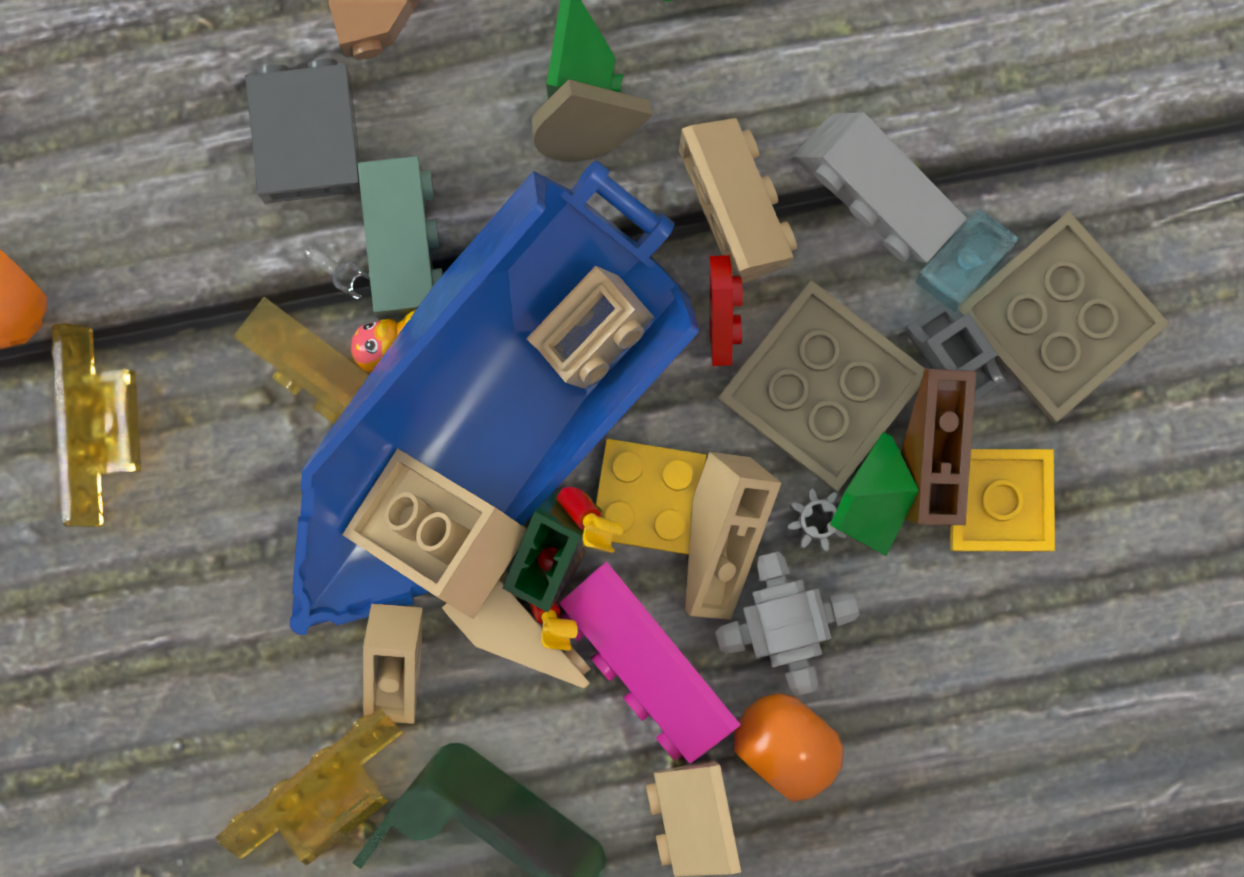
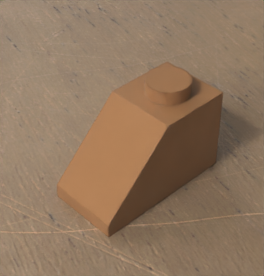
(369, 25)

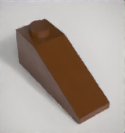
(940, 446)

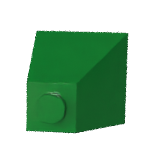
(580, 51)

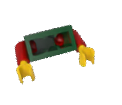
(551, 555)

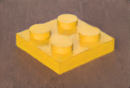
(649, 494)
(1008, 502)

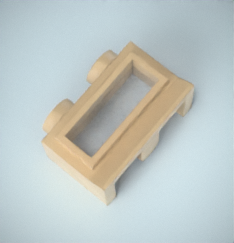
(591, 328)

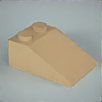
(435, 533)
(695, 820)

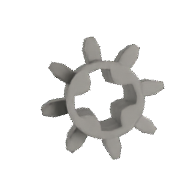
(811, 533)

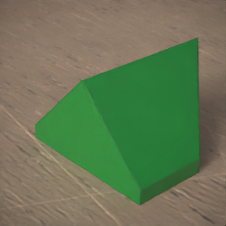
(877, 498)

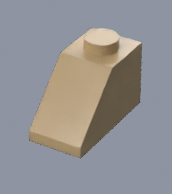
(392, 661)

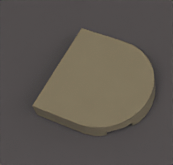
(586, 121)

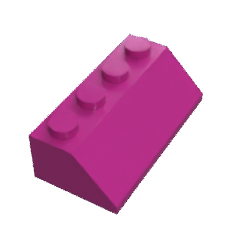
(649, 665)

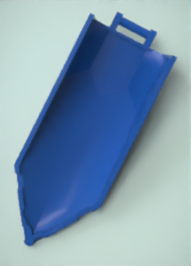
(475, 394)

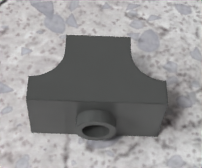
(956, 343)

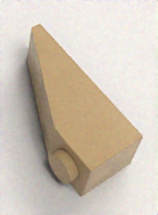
(726, 528)

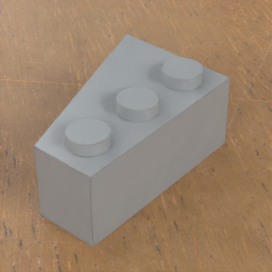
(880, 185)

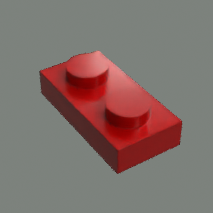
(724, 294)

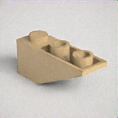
(514, 634)

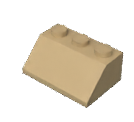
(736, 198)

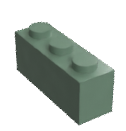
(398, 233)

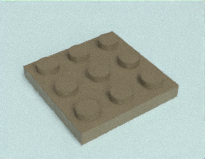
(1063, 317)
(823, 386)

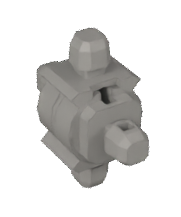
(787, 623)

